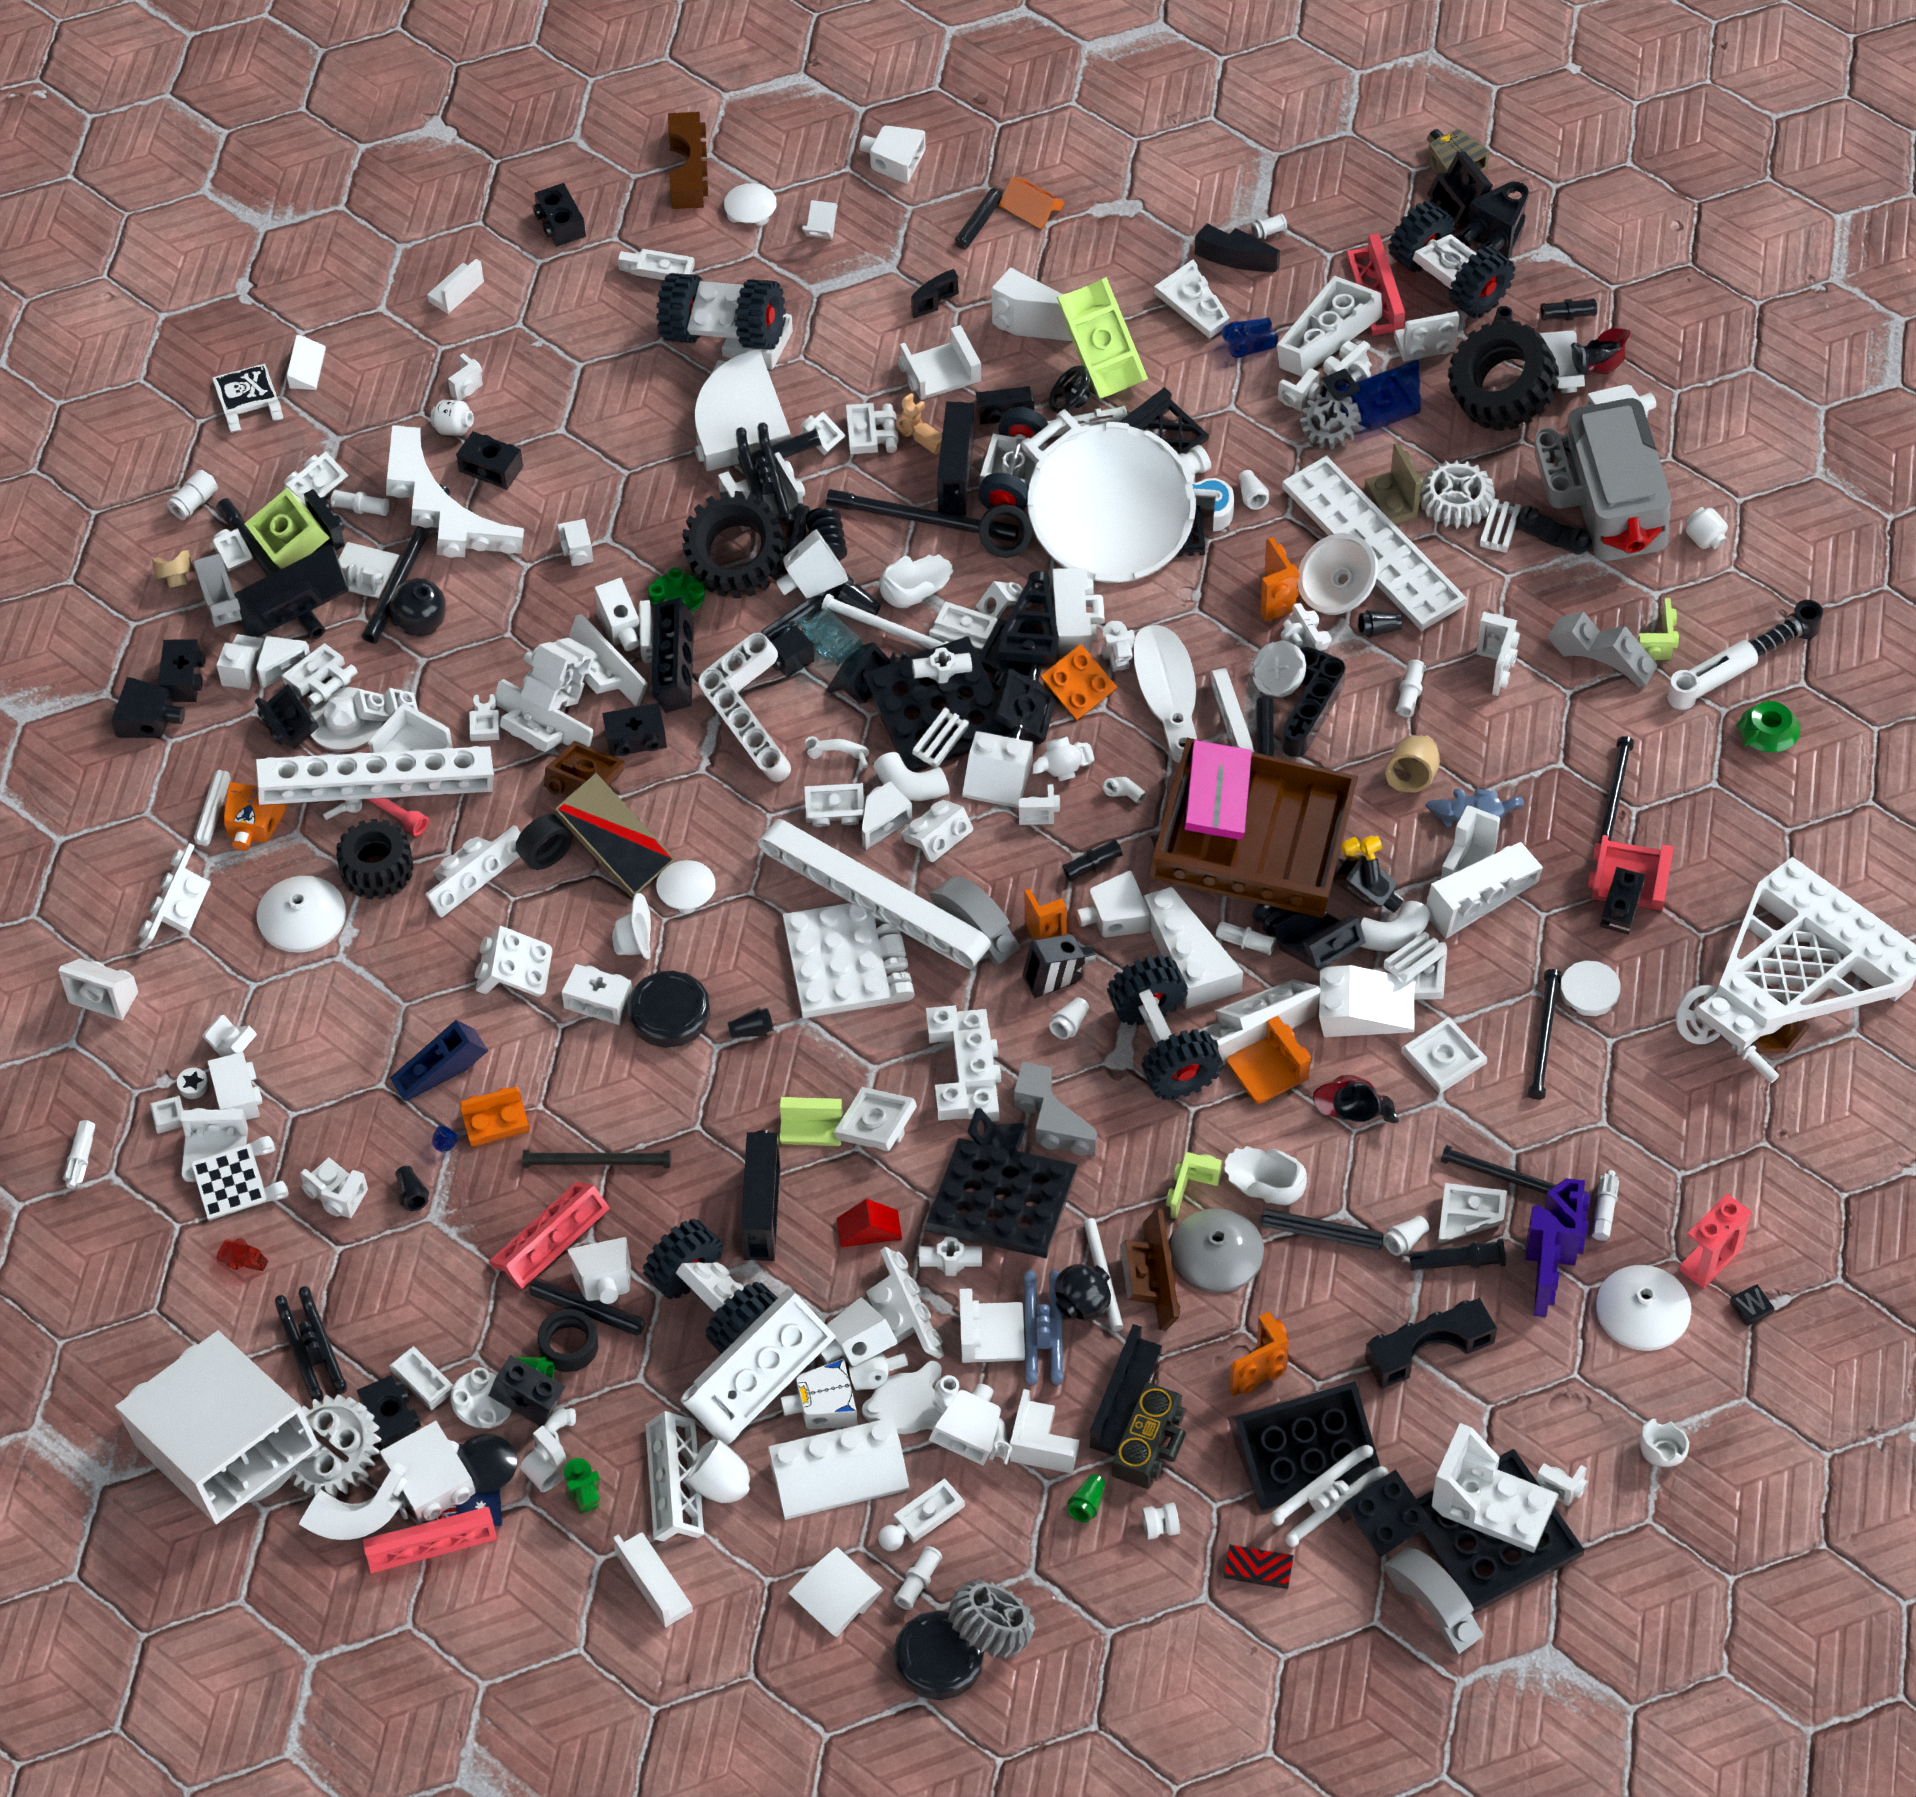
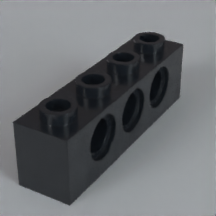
(672, 655)

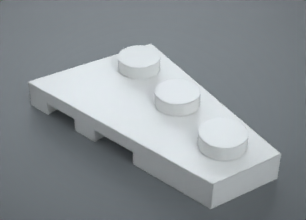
(1191, 298)

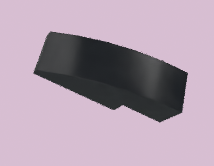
(1236, 250)

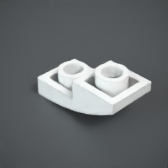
(379, 706)

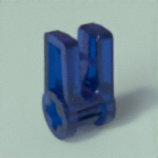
(1250, 338)

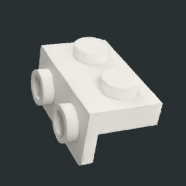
(834, 803)
(938, 829)

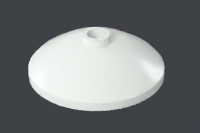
(1328, 565)
(301, 925)
(1641, 1321)

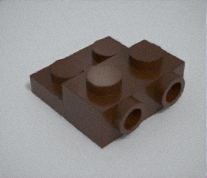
(576, 766)

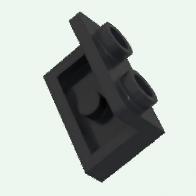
(331, 524)
(287, 717)

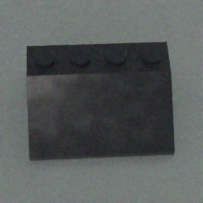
(1301, 1439)

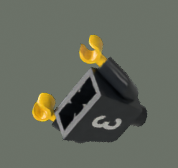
(1363, 876)

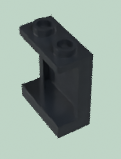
(1318, 939)

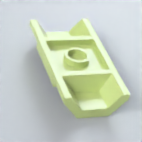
(1102, 338)

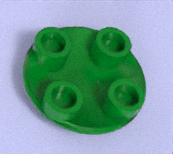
(676, 585)

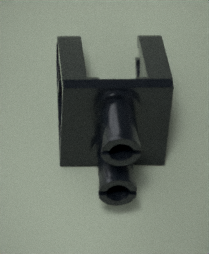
(1496, 219)

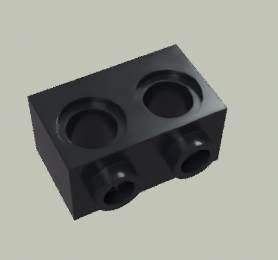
(559, 214)

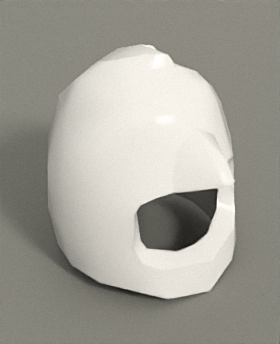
(719, 1473)

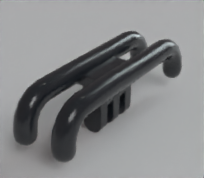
(765, 476)
(312, 1346)

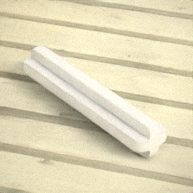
(212, 808)

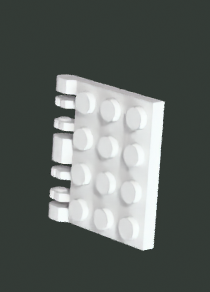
(845, 960)

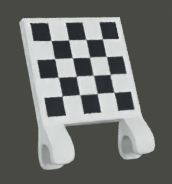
(233, 1180)

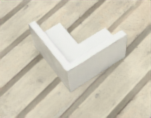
(410, 731)
(1474, 840)
(1033, 1442)

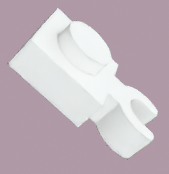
(484, 720)

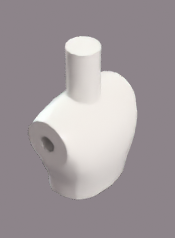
(875, 1371)

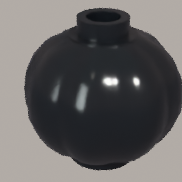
(1082, 1292)

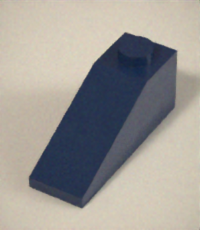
(440, 1060)

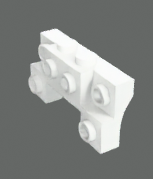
(973, 1061)

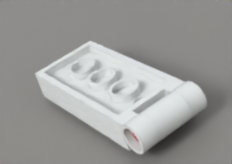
(757, 1367)

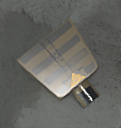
(1444, 148)

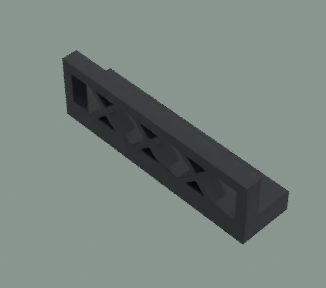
(1123, 1391)

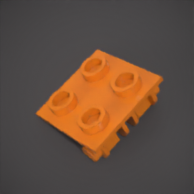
(1078, 682)

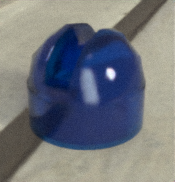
(444, 1138)

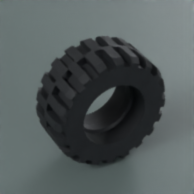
(1483, 352)

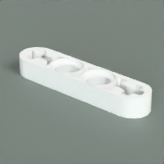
(1230, 709)

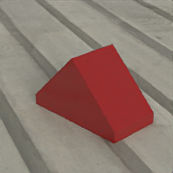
(868, 1224)

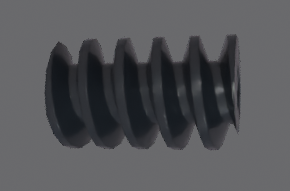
(830, 527)

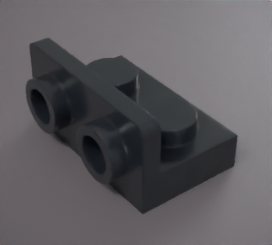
(994, 403)

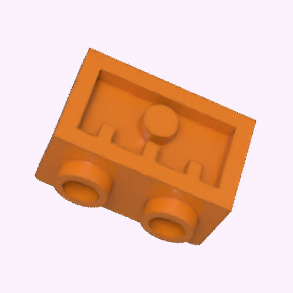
(494, 1116)

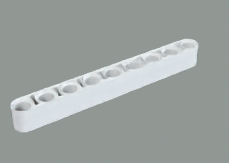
(874, 893)

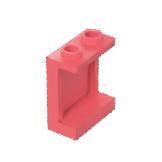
(1640, 859)

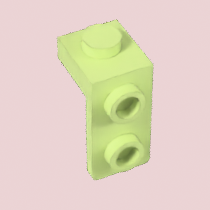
(1661, 645)
(1194, 1167)

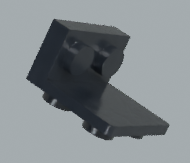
(1386, 1513)

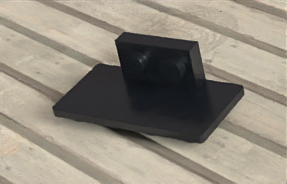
(291, 592)

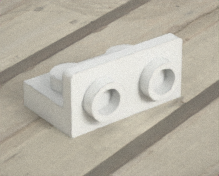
(319, 474)

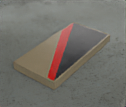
(614, 835)

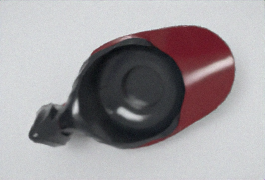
(1601, 354)
(1353, 1100)

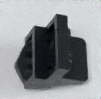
(1459, 187)

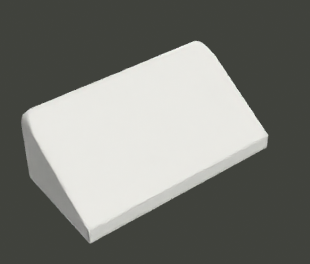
(305, 364)

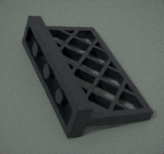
(1154, 409)

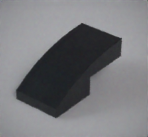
(938, 288)

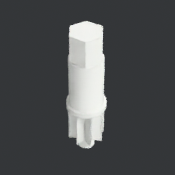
(79, 1154)
(1605, 1205)

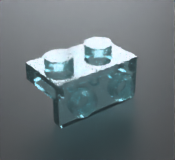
(831, 636)

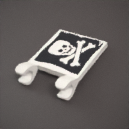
(245, 392)

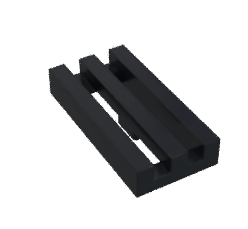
(1190, 548)

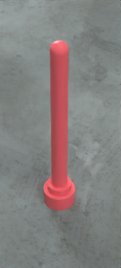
(414, 821)

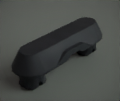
(1553, 533)

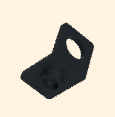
(1336, 381)
(999, 1135)

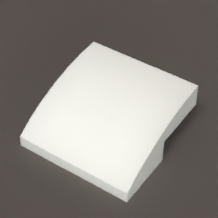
(836, 1591)

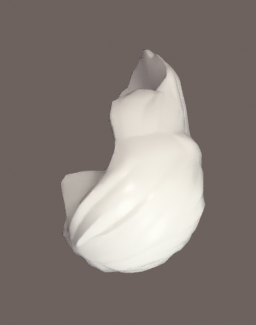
(910, 582)
(1267, 1175)

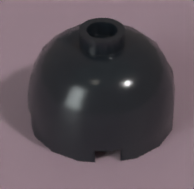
(417, 607)

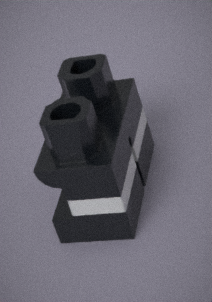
(1622, 900)

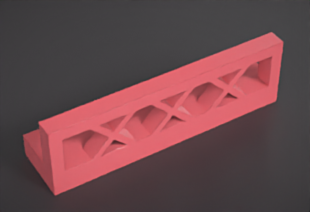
(1385, 282)
(550, 1233)
(429, 1539)

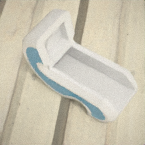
(1216, 496)

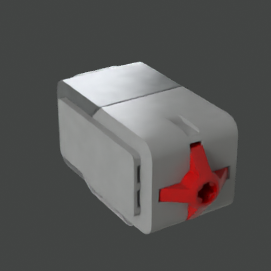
(1613, 475)

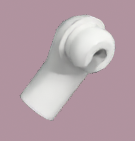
(1124, 787)

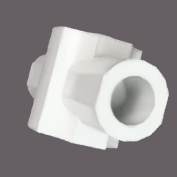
(931, 667)
(939, 1255)

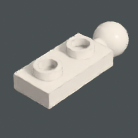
(921, 1515)

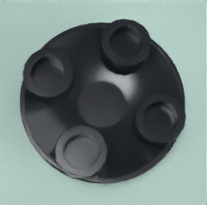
(489, 1462)

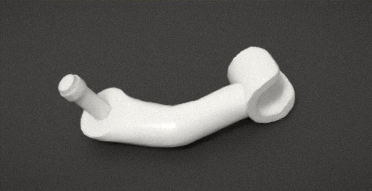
(817, 747)

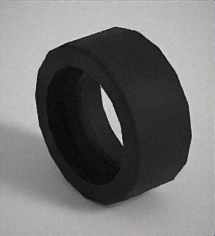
(1010, 551)
(539, 855)
(565, 1319)

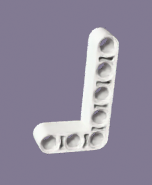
(738, 713)

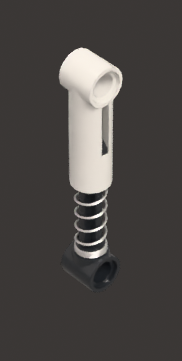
(1693, 683)

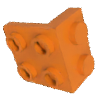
(1280, 584)
(1271, 1063)
(1266, 1362)

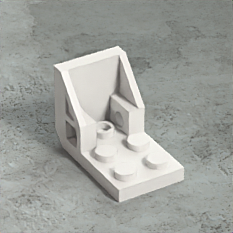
(1486, 1499)

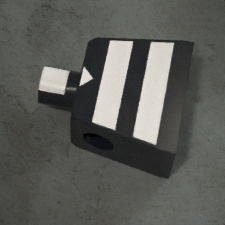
(1055, 963)

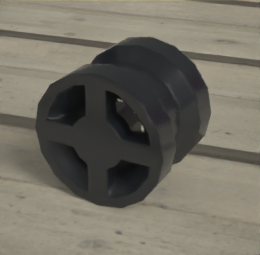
(1268, 916)

